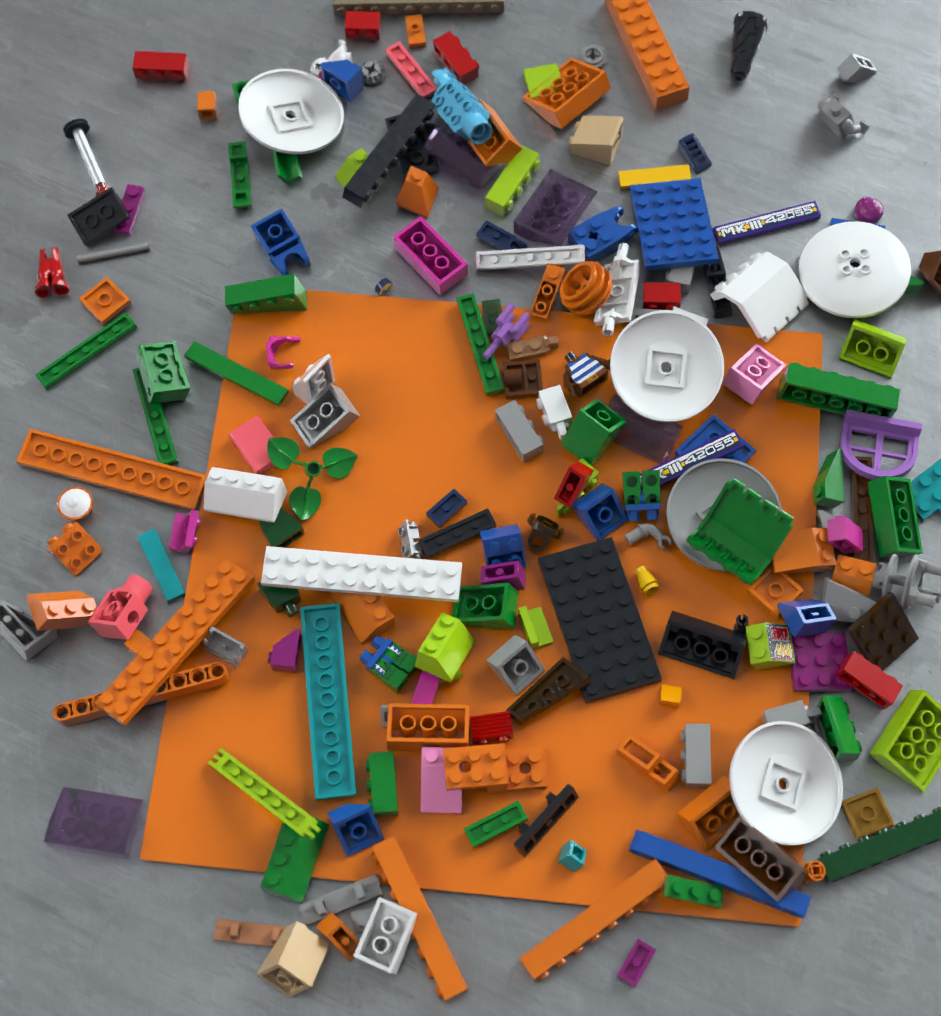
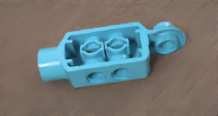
(460, 108)

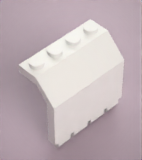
(765, 293)

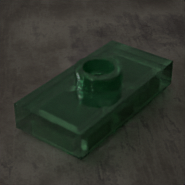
(491, 312)

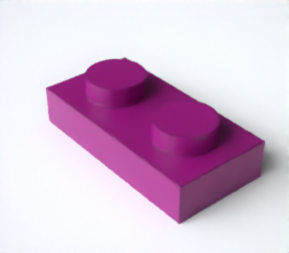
(636, 963)

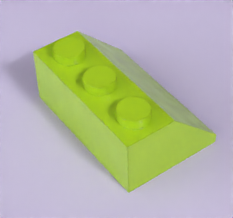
(873, 348)
(445, 648)

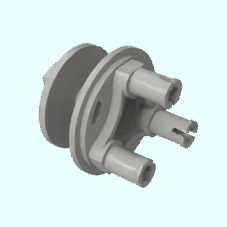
(914, 590)

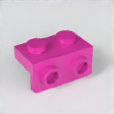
(183, 531)

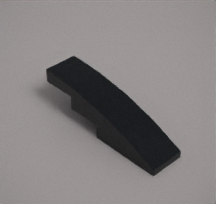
(714, 275)

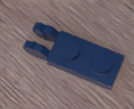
(499, 237)

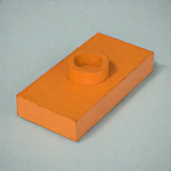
(415, 30)

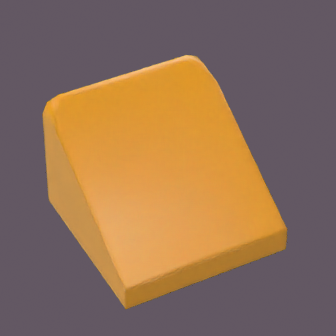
(670, 695)

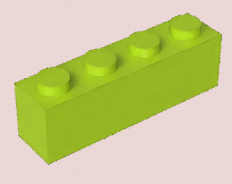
(512, 180)

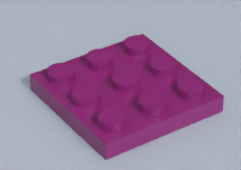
(818, 661)

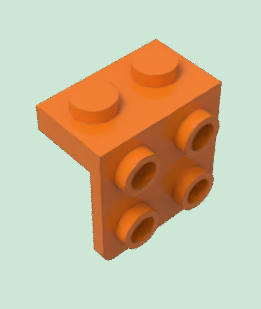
(74, 547)

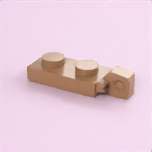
(531, 348)

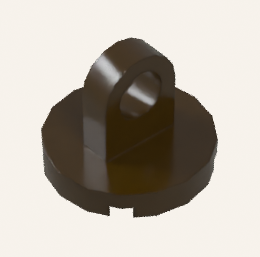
(543, 528)

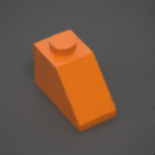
(338, 935)

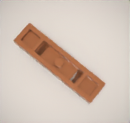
(250, 933)

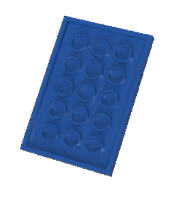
(673, 224)

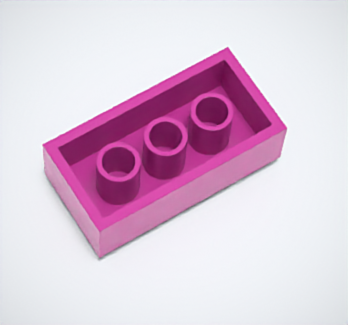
(430, 255)

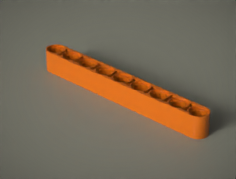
(171, 691)

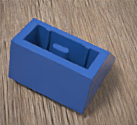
(503, 545)
(807, 616)

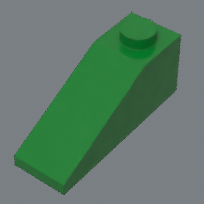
(829, 485)

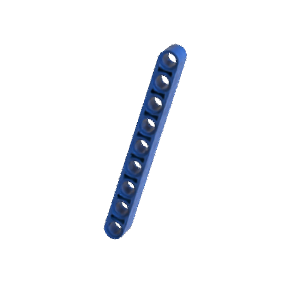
(713, 872)

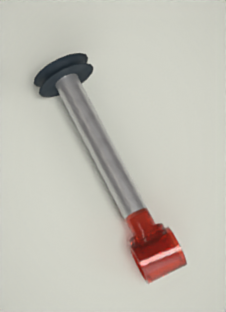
(77, 130)

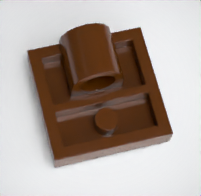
(522, 378)

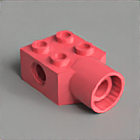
(122, 609)

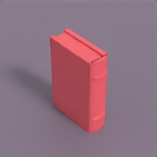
(252, 442)

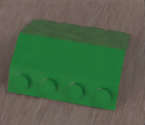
(741, 531)

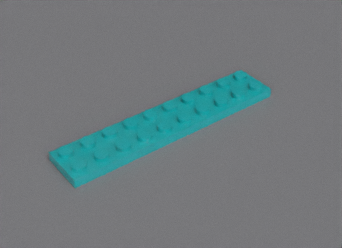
(328, 702)

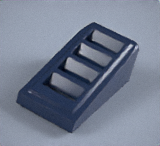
(686, 144)

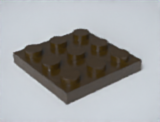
(883, 632)

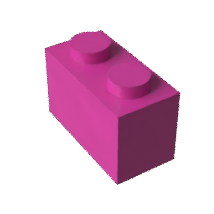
(845, 535)

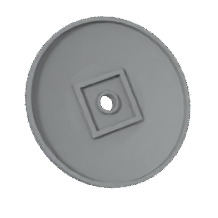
(696, 493)

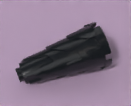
(747, 36)

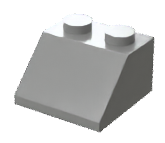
(515, 664)

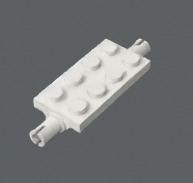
(624, 284)

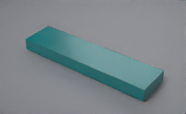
(161, 565)

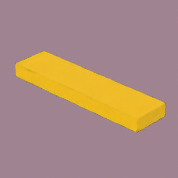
(653, 175)

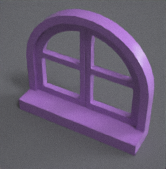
(879, 427)

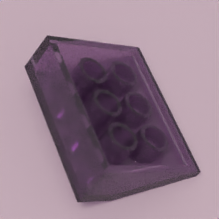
(553, 209)
(93, 823)

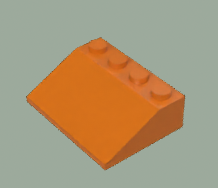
(578, 90)

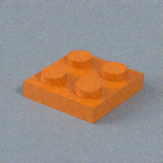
(105, 300)
(774, 589)

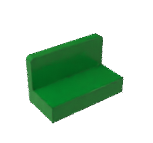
(287, 167)

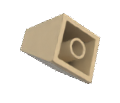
(597, 138)
(294, 960)

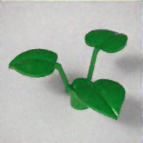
(305, 500)

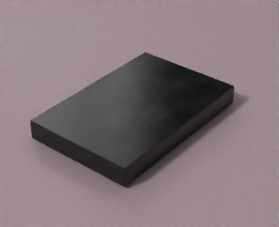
(99, 216)

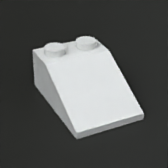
(315, 379)
(386, 936)

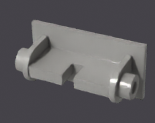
(408, 532)

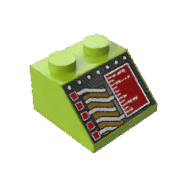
(770, 645)

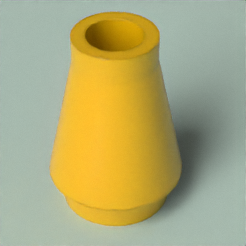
(647, 582)

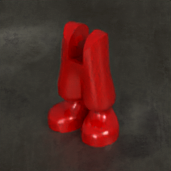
(47, 270)

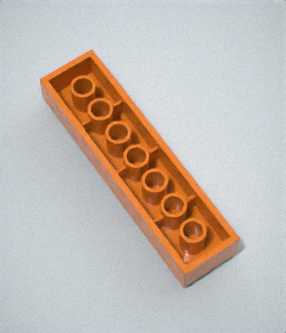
(649, 51)

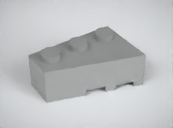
(845, 602)
(21, 631)

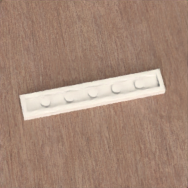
(530, 257)

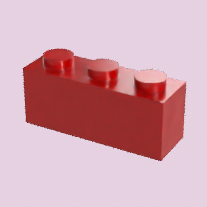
(456, 57)
(160, 65)
(869, 680)

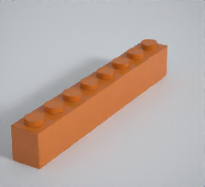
(593, 920)
(425, 930)

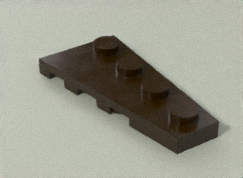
(551, 688)

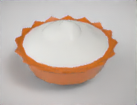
(74, 503)

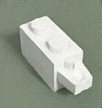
(555, 410)

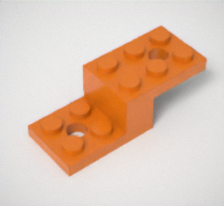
(494, 768)

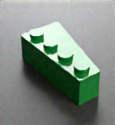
(266, 295)

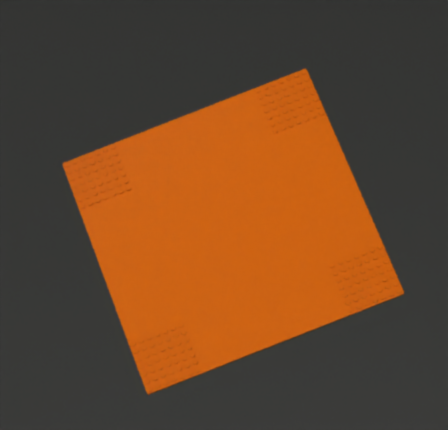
(416, 440)

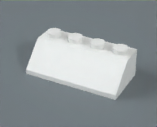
(243, 494)

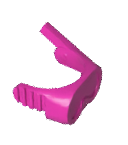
(272, 345)

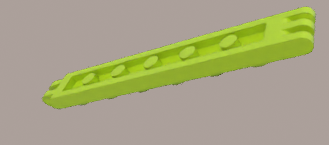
(265, 794)

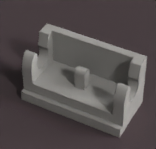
(225, 647)

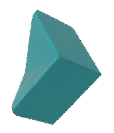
(572, 856)

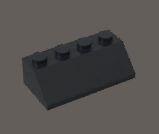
(703, 644)

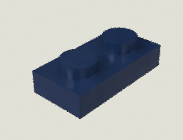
(446, 508)

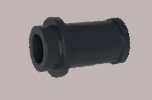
(741, 624)

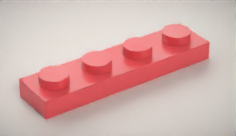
(411, 70)

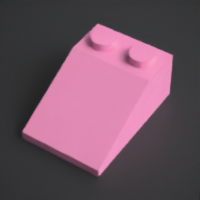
(753, 374)
(433, 784)

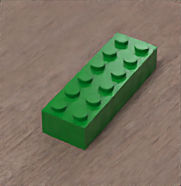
(836, 392)

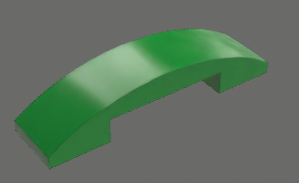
(239, 174)

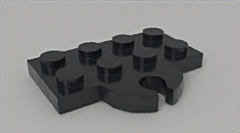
(417, 153)

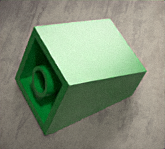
(593, 431)

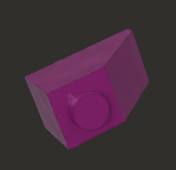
(506, 572)
(286, 653)

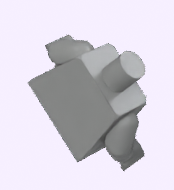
(839, 118)

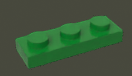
(495, 824)
(693, 891)

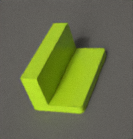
(535, 627)

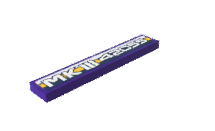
(766, 222)
(710, 450)

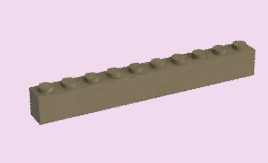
(418, 6)

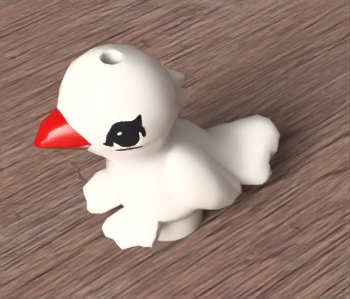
(339, 54)

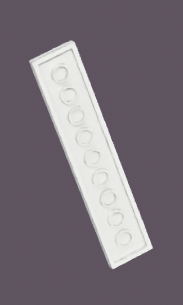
(362, 574)

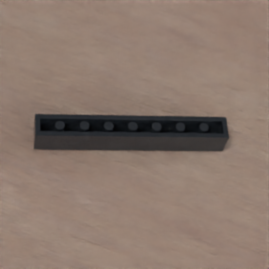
(388, 150)

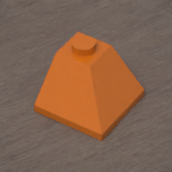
(417, 192)

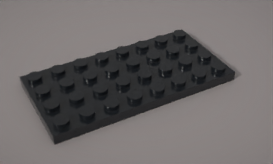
(599, 619)

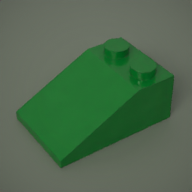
(487, 606)

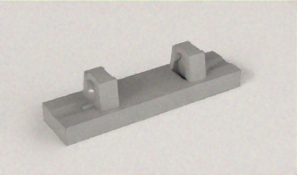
(341, 899)

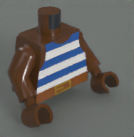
(584, 373)

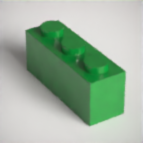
(382, 784)

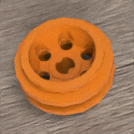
(585, 288)

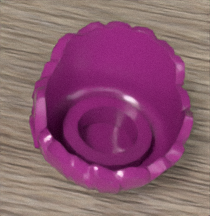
(868, 210)

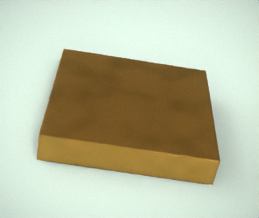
(867, 813)

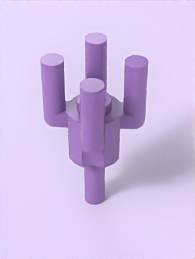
(507, 330)

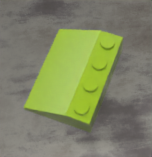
(912, 740)

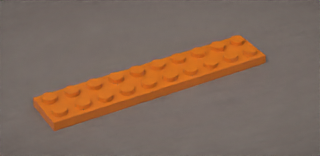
(112, 469)
(174, 642)

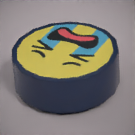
(383, 287)

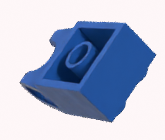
(602, 234)
(284, 246)

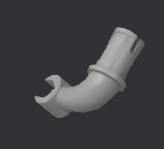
(645, 530)

